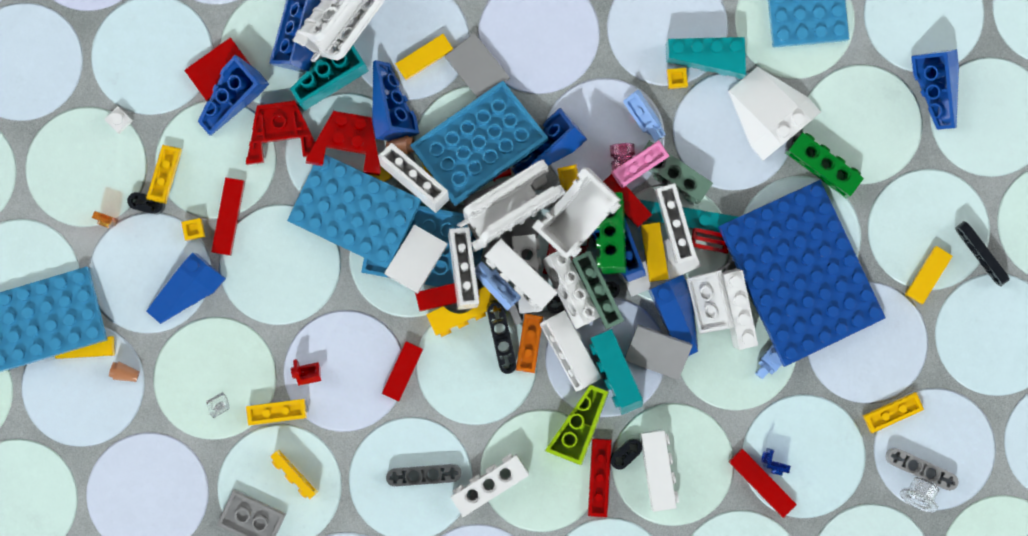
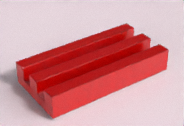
(694, 237)

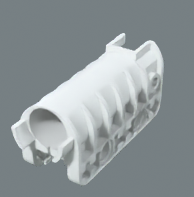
(331, 23)
(509, 205)

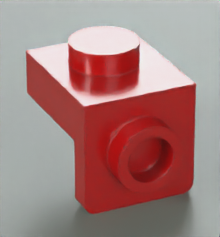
(307, 373)

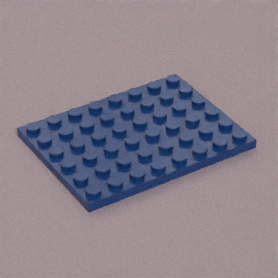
(801, 273)

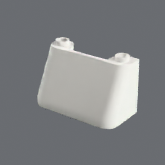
(578, 213)

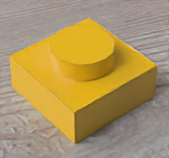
(677, 78)
(193, 229)

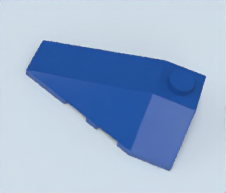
(939, 82)
(234, 91)
(390, 111)
(563, 140)
(187, 286)
(676, 310)

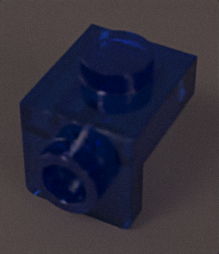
(777, 467)

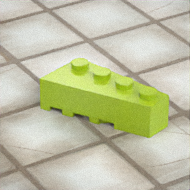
(578, 429)

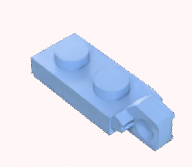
(644, 115)
(497, 286)
(769, 363)

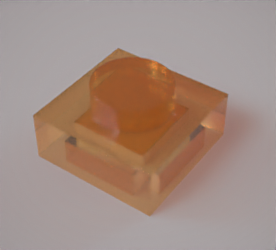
(104, 220)

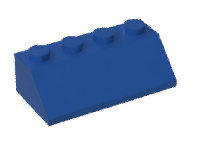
(285, 51)

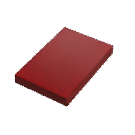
(207, 70)

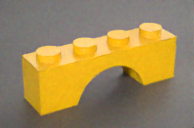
(443, 320)

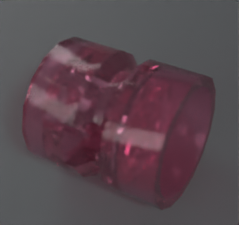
(621, 153)

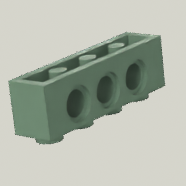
(700, 183)
(597, 290)

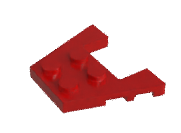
(278, 123)
(350, 134)

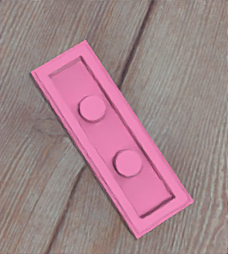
(640, 164)

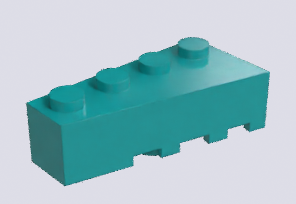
(709, 54)
(328, 78)
(617, 373)

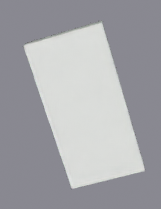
(674, 270)

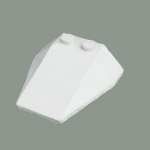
(770, 111)

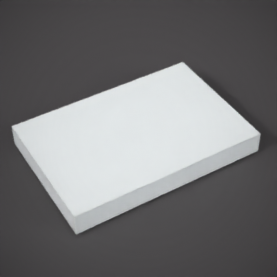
(416, 259)
(710, 302)

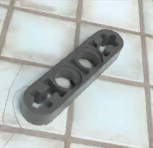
(423, 472)

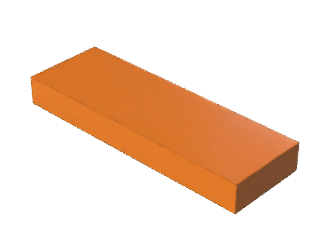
(529, 343)

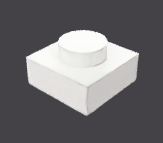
(118, 119)

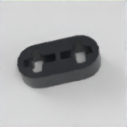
(144, 208)
(629, 457)

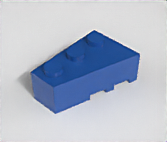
(634, 265)

